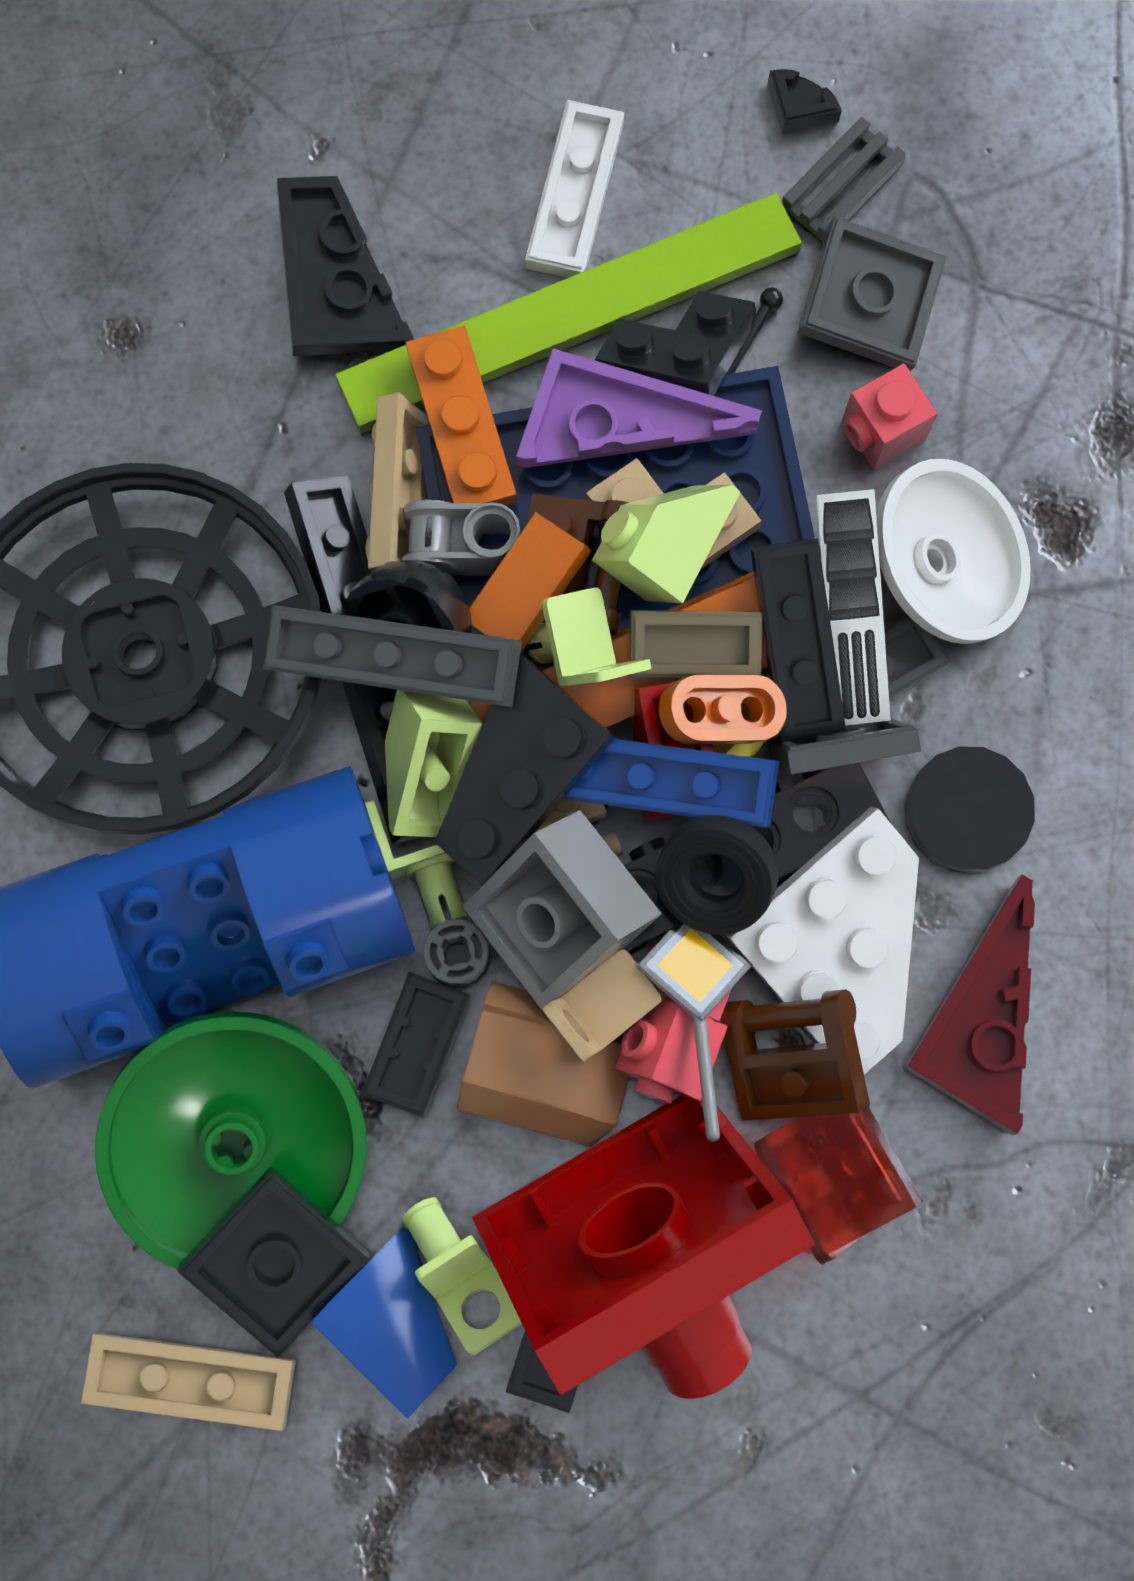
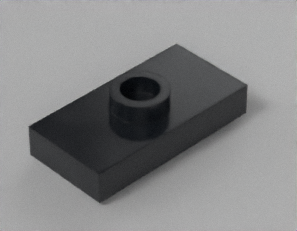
(416, 1044)

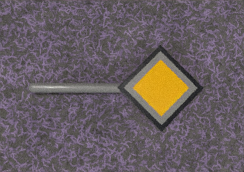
(696, 974)

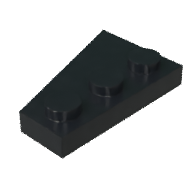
(519, 772)

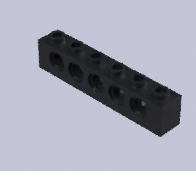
(837, 791)

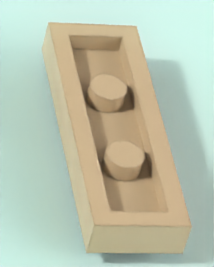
(396, 477)
(188, 1381)

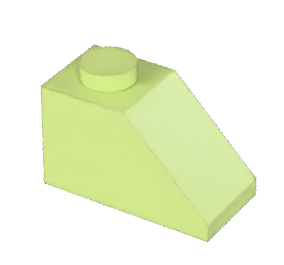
(664, 540)
(425, 759)

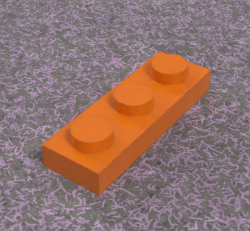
(461, 418)

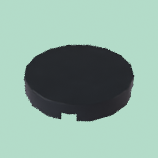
(970, 809)

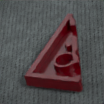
(977, 1035)

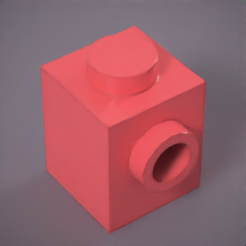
(888, 417)
(663, 1053)

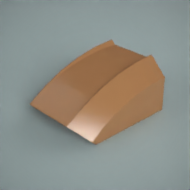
(533, 1078)

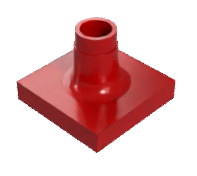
(644, 1251)

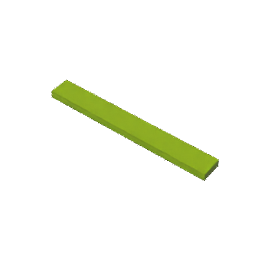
(593, 301)

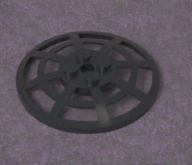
(150, 611)

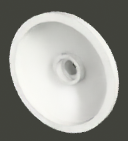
(952, 551)

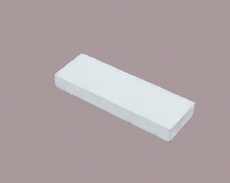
(574, 190)

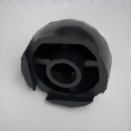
(411, 595)

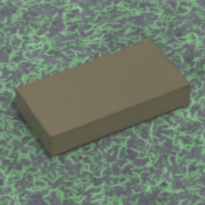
(696, 642)

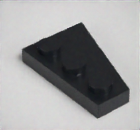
(330, 276)

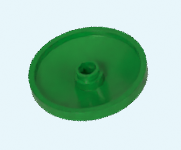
(211, 1114)

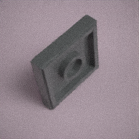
(871, 294)
(852, 746)

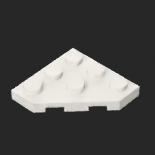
(844, 927)

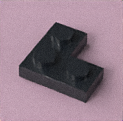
(694, 353)

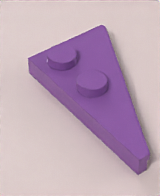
(606, 411)

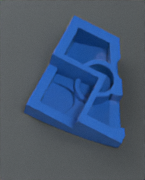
(391, 1326)

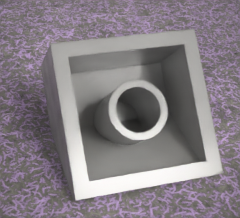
(560, 908)

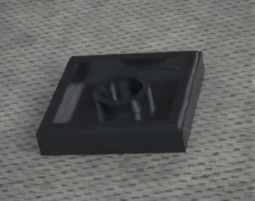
(273, 1262)

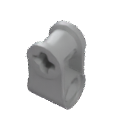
(456, 535)

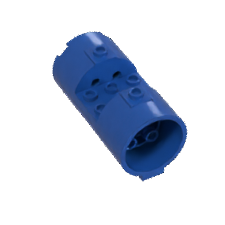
(192, 922)

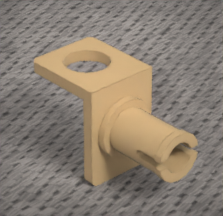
(603, 1005)

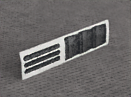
(855, 602)

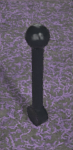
(770, 300)

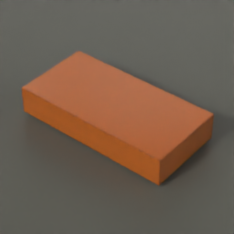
(533, 569)

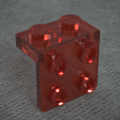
(838, 1177)

